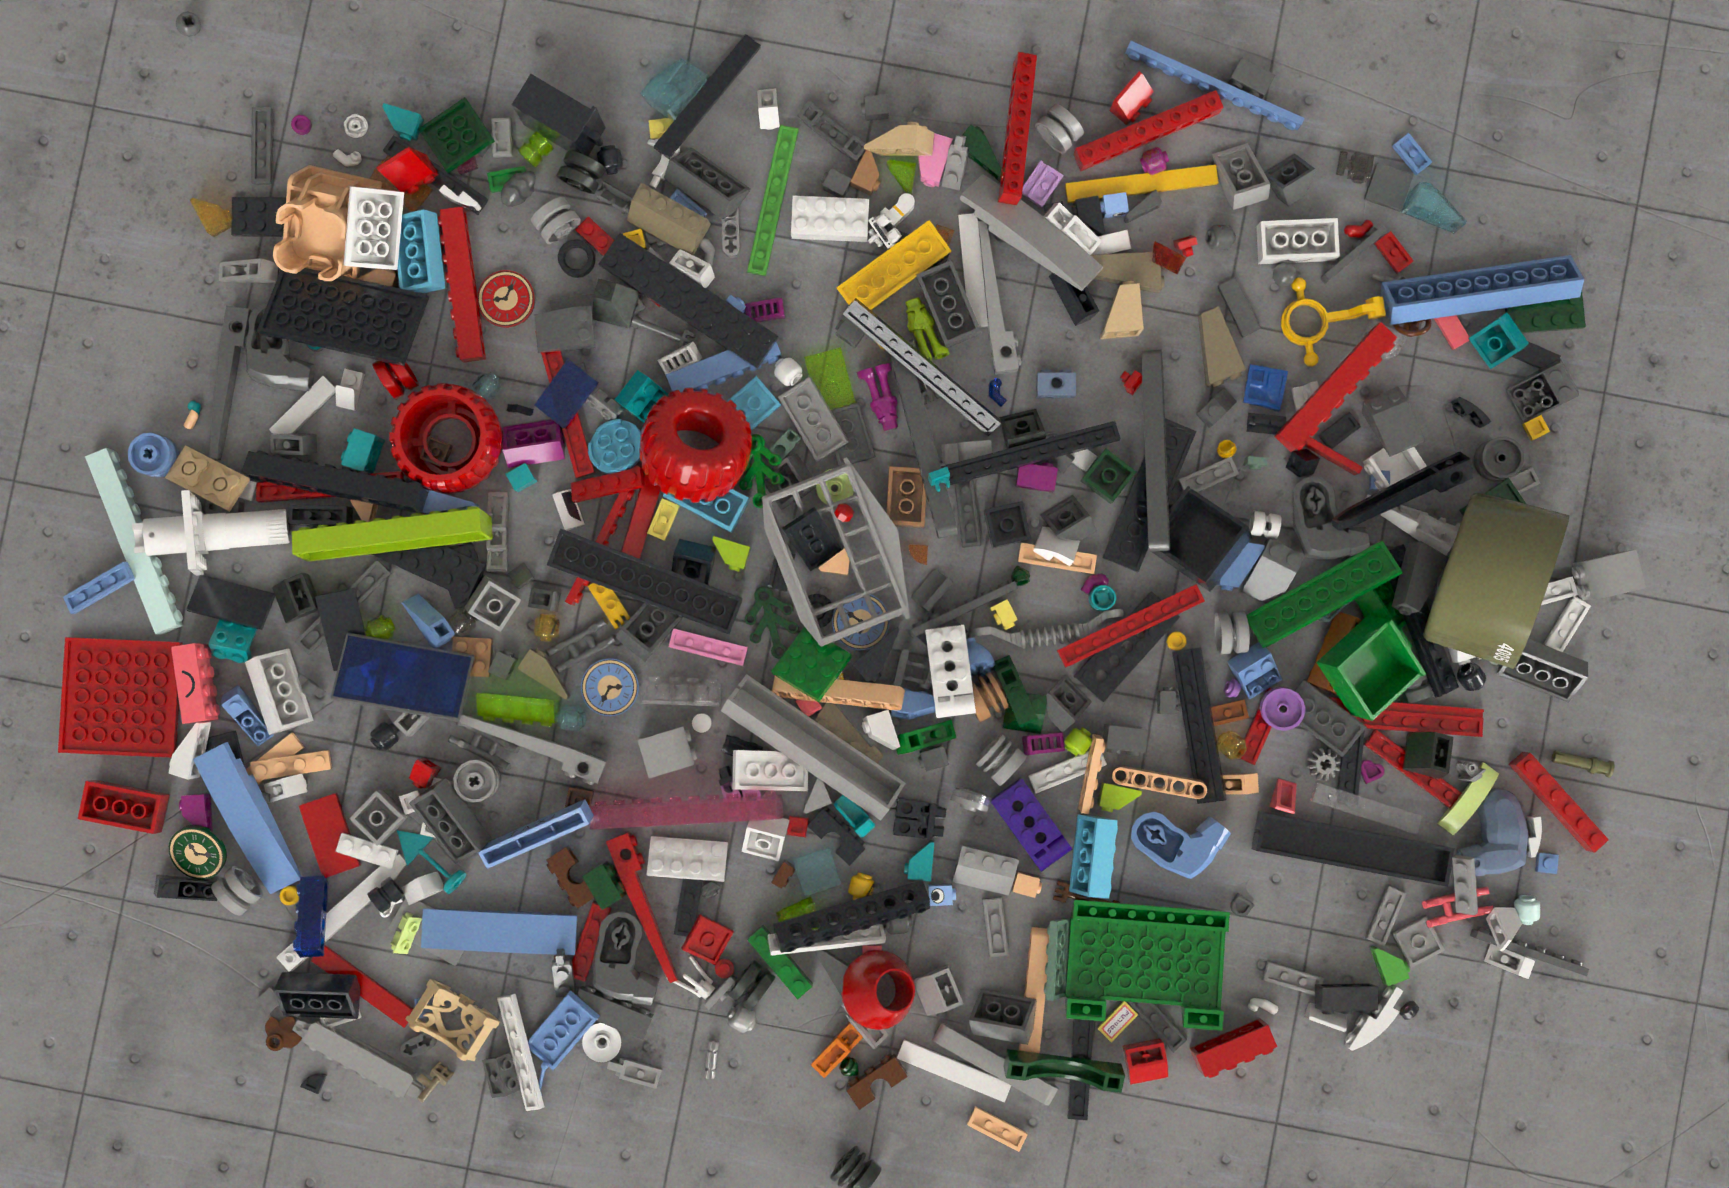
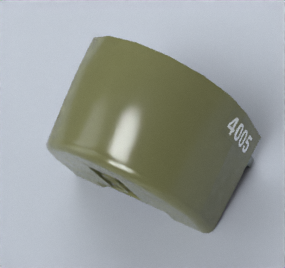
(1496, 578)

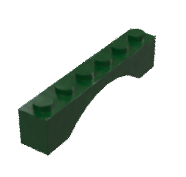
(1030, 1065)

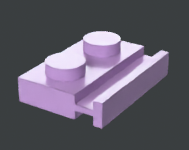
(1041, 184)

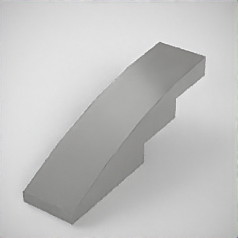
(498, 546)

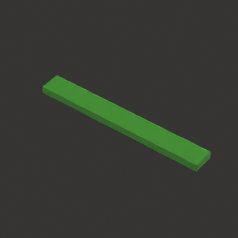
(772, 200)

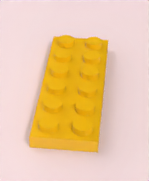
(895, 267)

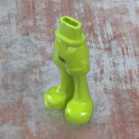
(919, 321)

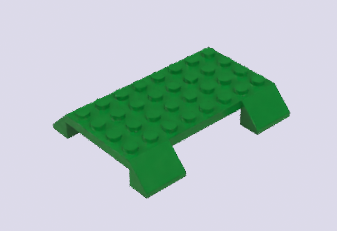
(1146, 958)

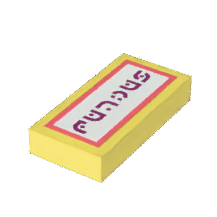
(1117, 1021)

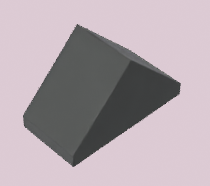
(544, 599)

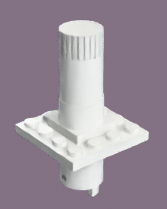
(200, 532)

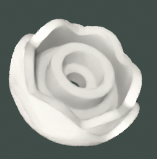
(350, 124)

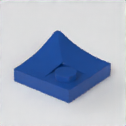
(1265, 387)

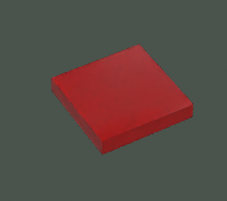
(707, 939)

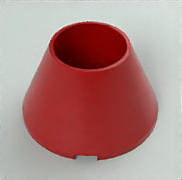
(860, 990)

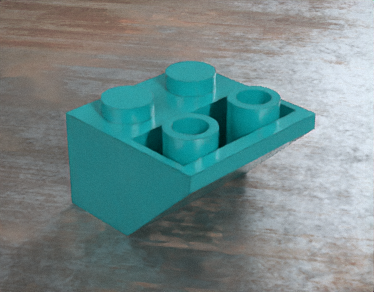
(640, 395)

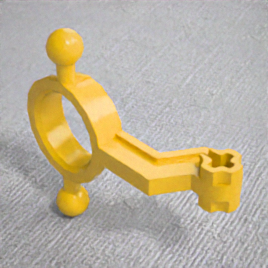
(1374, 308)

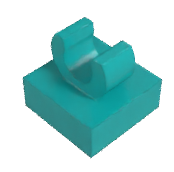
(939, 476)

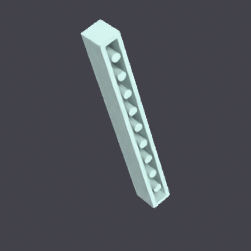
(123, 513)

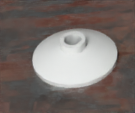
(598, 1051)

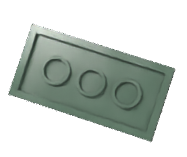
(1057, 958)

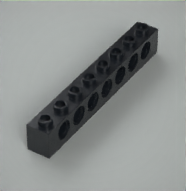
(856, 908)

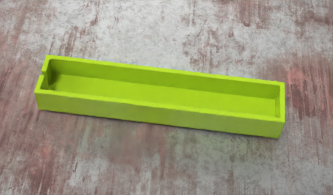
(392, 534)

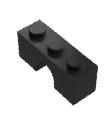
(825, 823)

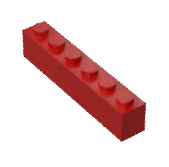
(1558, 802)

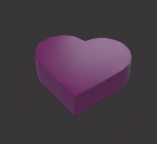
(1371, 771)

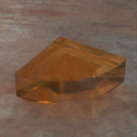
(919, 553)

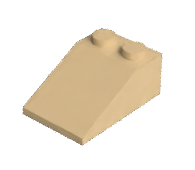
(903, 141)

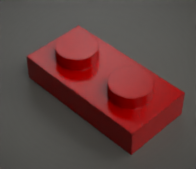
(1393, 252)

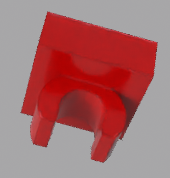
(1185, 244)
(1132, 381)

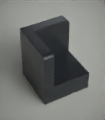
(1302, 462)

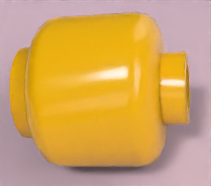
(861, 885)

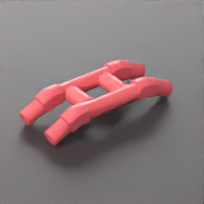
(1449, 915)

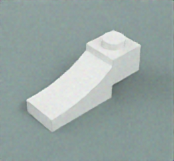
(1072, 227)

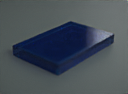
(566, 393)

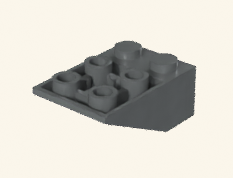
(1543, 390)

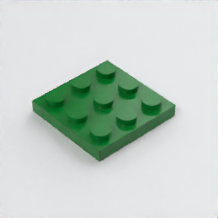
(811, 666)

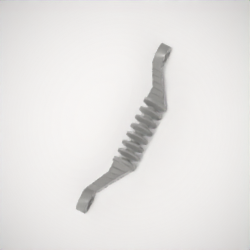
(1021, 639)

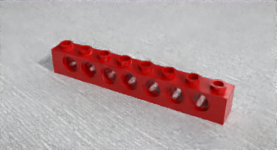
(1017, 128)
(1148, 130)

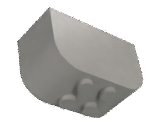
(1608, 575)
(667, 752)

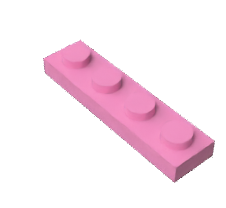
(708, 647)

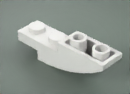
(1372, 1026)

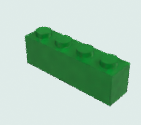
(781, 964)

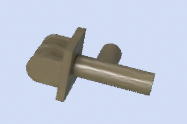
(437, 1078)

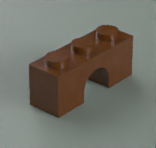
(560, 865)
(888, 1069)

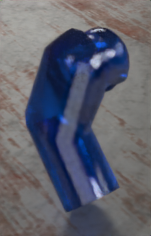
(994, 392)

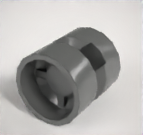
(1419, 690)

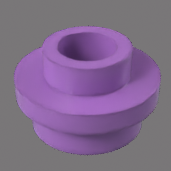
(1232, 688)

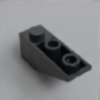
(183, 888)

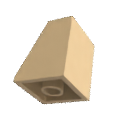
(1125, 313)

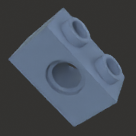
(1046, 390)

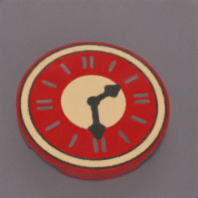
(506, 299)

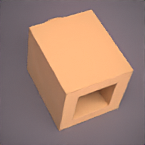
(1026, 884)

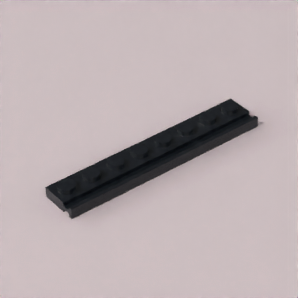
(1431, 654)
(1199, 723)

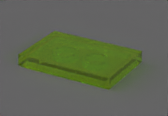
(831, 377)

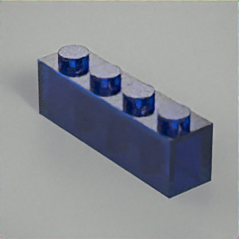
(311, 916)

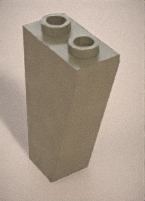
(1131, 267)
(1219, 351)

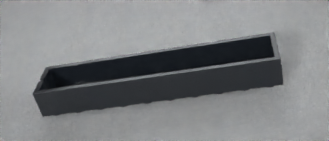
(1353, 848)

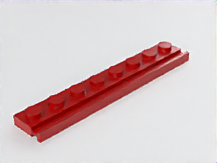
(1426, 719)

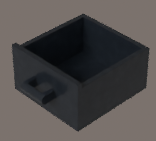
(558, 116)
(1203, 539)

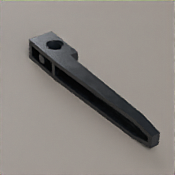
(1440, 476)

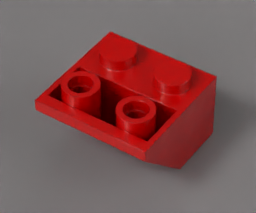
(1146, 1061)

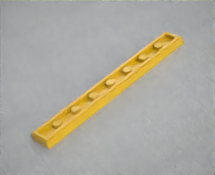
(1143, 183)

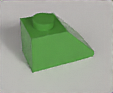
(1390, 968)

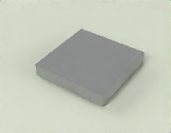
(1417, 941)

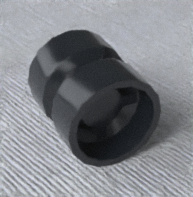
(385, 895)

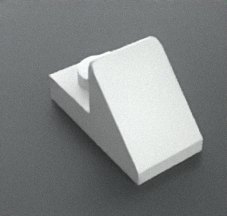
(349, 389)

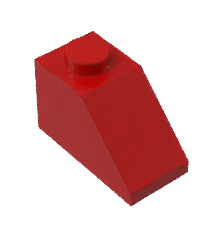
(423, 773)

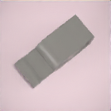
(965, 450)

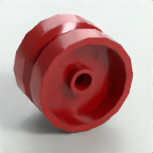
(394, 377)

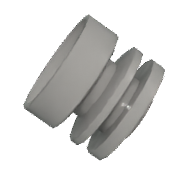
(1000, 759)

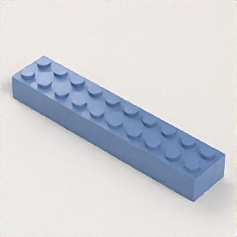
(1481, 289)

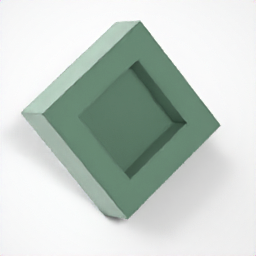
(1255, 463)

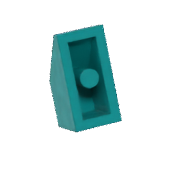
(404, 122)
(921, 863)

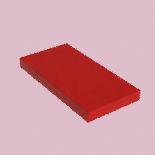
(324, 826)

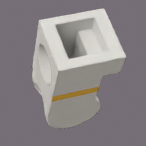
(900, 210)

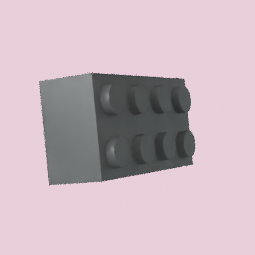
(948, 304)

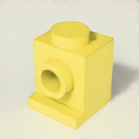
(1004, 614)

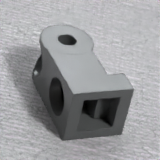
(211, 508)

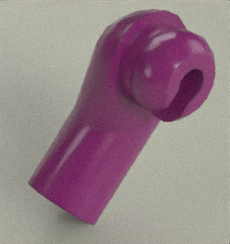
(1094, 580)

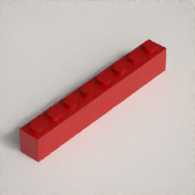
(462, 284)
(1335, 387)

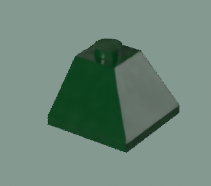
(1039, 705)

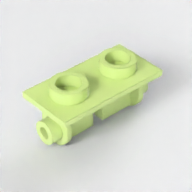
(403, 940)

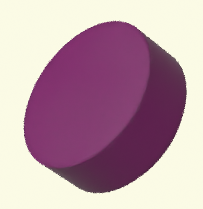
(301, 124)

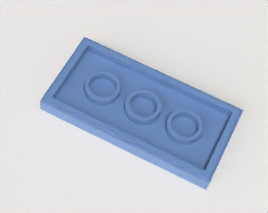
(562, 1030)

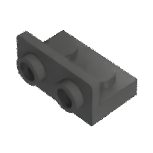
(501, 1075)

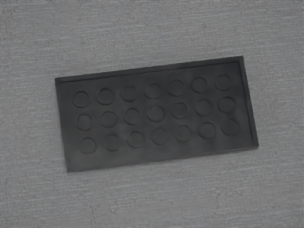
(344, 315)

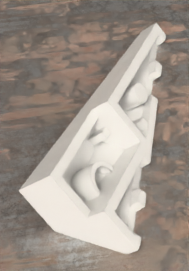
(1423, 527)

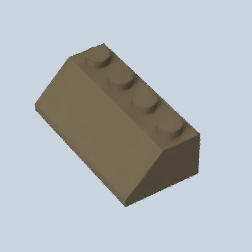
(667, 219)

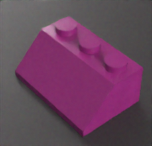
(533, 443)

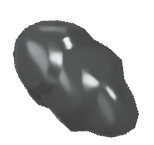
(518, 188)

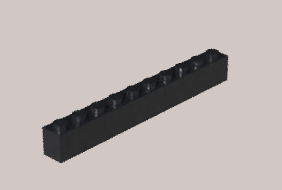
(335, 482)

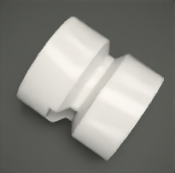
(1258, 522)

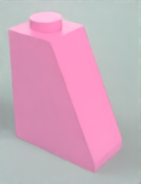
(932, 167)

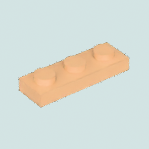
(997, 1128)

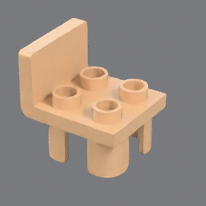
(317, 222)

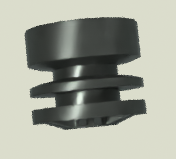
(852, 1170)

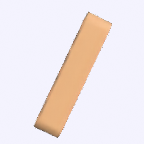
(1167, 788)

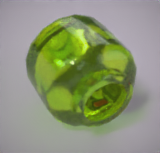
(380, 627)

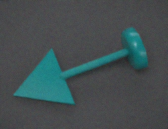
(413, 844)

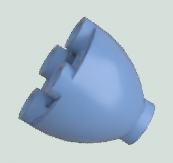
(979, 658)

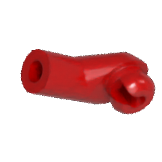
(1358, 231)

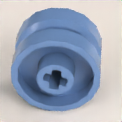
(152, 454)

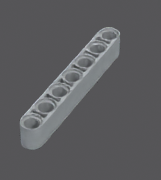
(991, 1062)

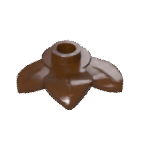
(282, 1031)

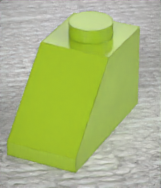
(732, 553)
(1116, 796)

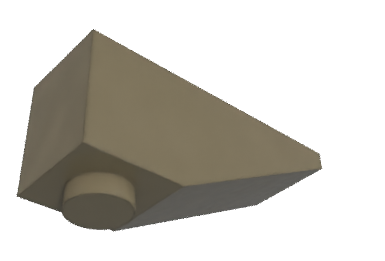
(541, 670)

